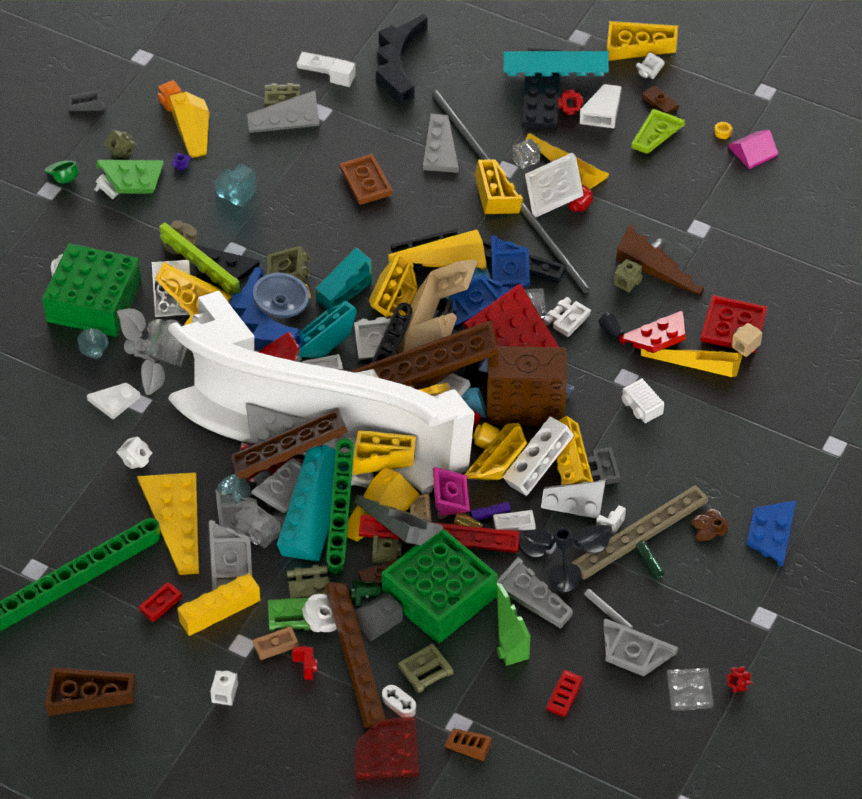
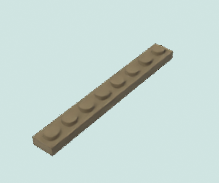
(642, 530)

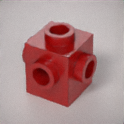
(577, 102)

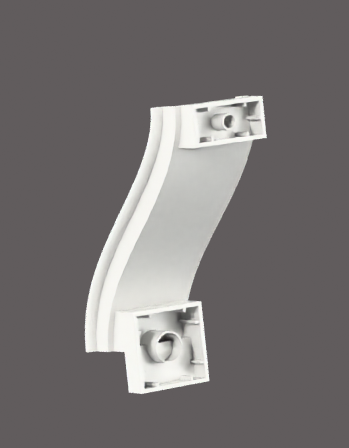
(235, 375)

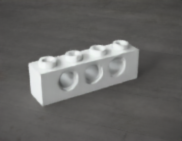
(538, 456)

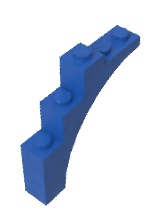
(261, 326)

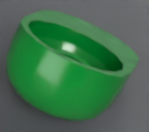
(63, 171)

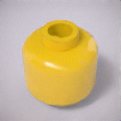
(485, 435)

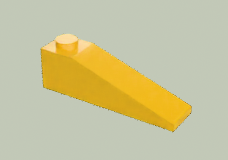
(192, 122)
(388, 489)

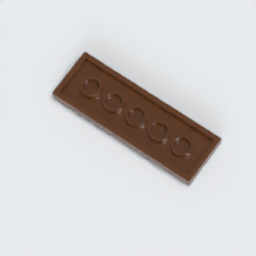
(288, 443)

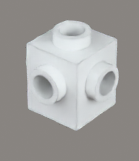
(134, 453)

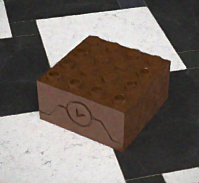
(526, 385)

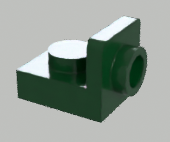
(365, 589)

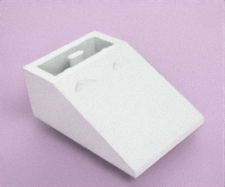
(164, 303)

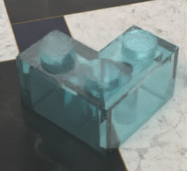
(237, 185)

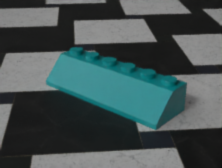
(555, 61)
(310, 506)

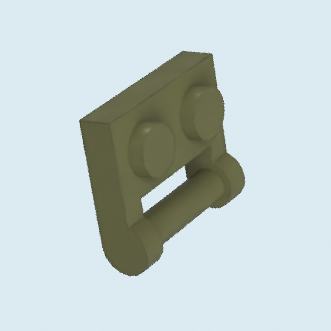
(423, 662)

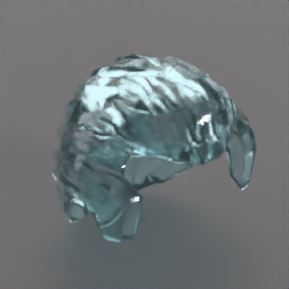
(92, 343)
(237, 487)

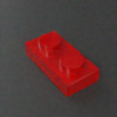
(160, 602)

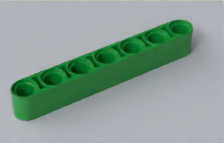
(338, 514)

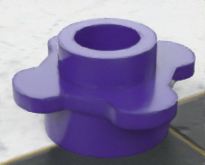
(181, 161)

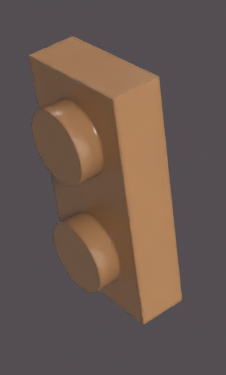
(275, 643)

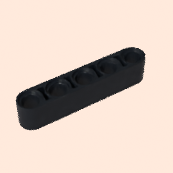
(393, 337)

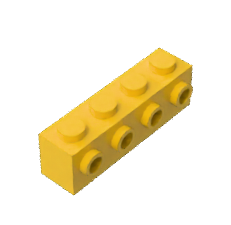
(573, 460)
(219, 604)

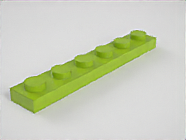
(199, 259)

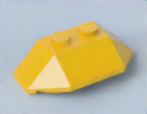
(394, 286)
(499, 454)

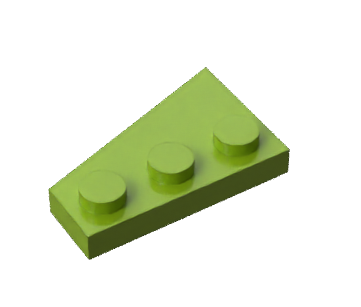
(656, 130)

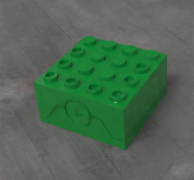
(91, 289)
(440, 585)

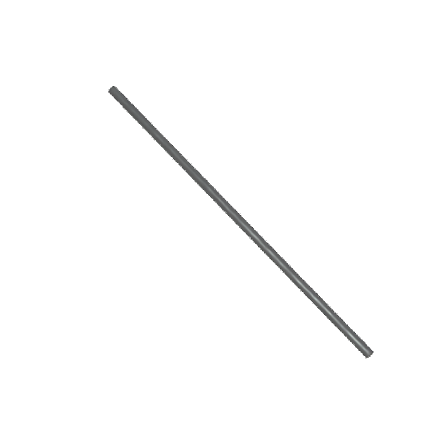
(533, 221)

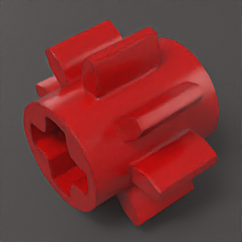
(739, 679)

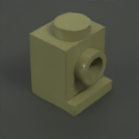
(385, 550)

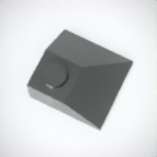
(378, 615)

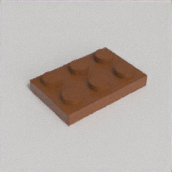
(366, 179)

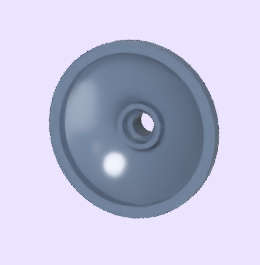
(280, 295)

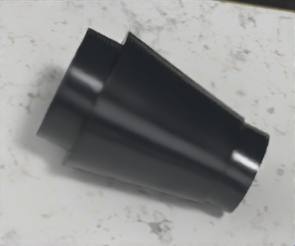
(611, 325)

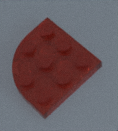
(387, 750)

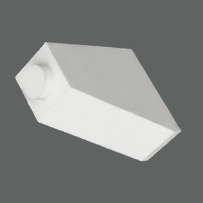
(602, 107)

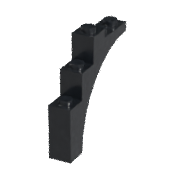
(389, 57)

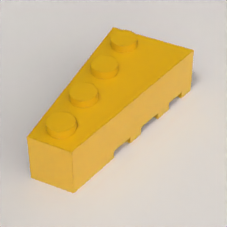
(640, 39)

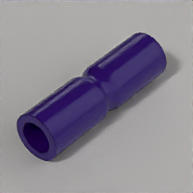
(487, 512)

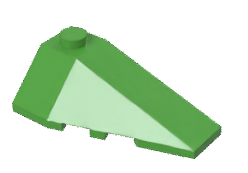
(512, 631)

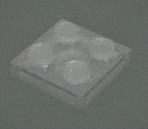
(689, 689)

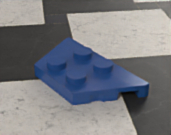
(510, 263)
(480, 294)
(771, 530)

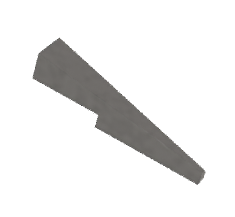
(403, 524)

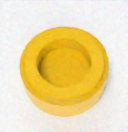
(723, 130)

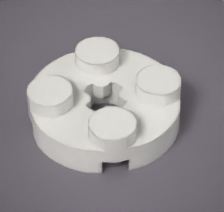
(314, 618)

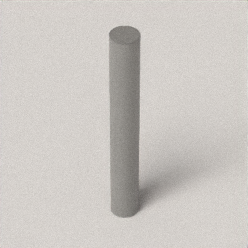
(607, 609)

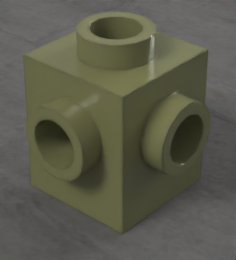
(120, 144)
(627, 275)

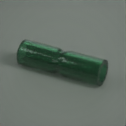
(648, 557)

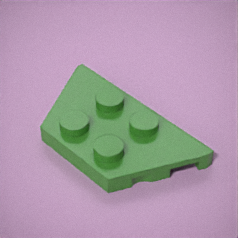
(132, 175)

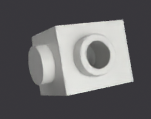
(342, 72)
(224, 687)

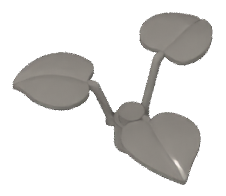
(132, 324)

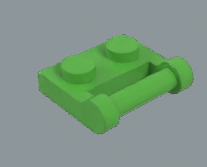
(287, 610)

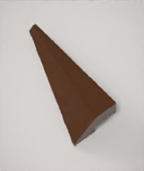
(653, 261)

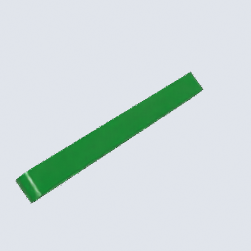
(111, 552)

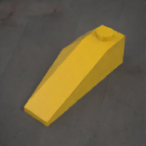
(185, 287)

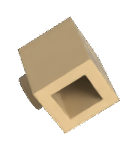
(746, 339)

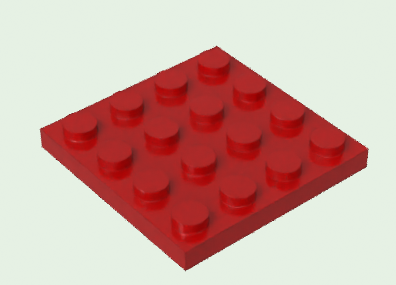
(515, 321)

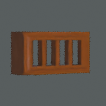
(472, 751)

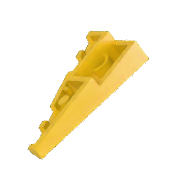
(588, 173)
(448, 251)
(712, 361)

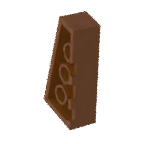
(87, 690)

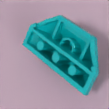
(327, 331)

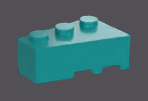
(345, 280)

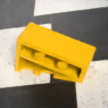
(495, 190)
(382, 450)

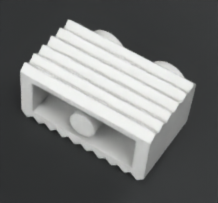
(642, 401)

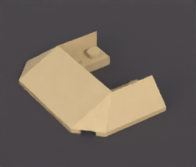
(437, 285)

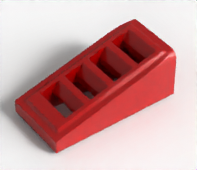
(569, 681)

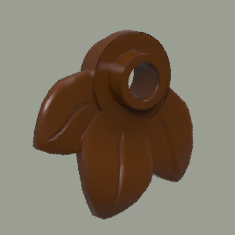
(709, 525)

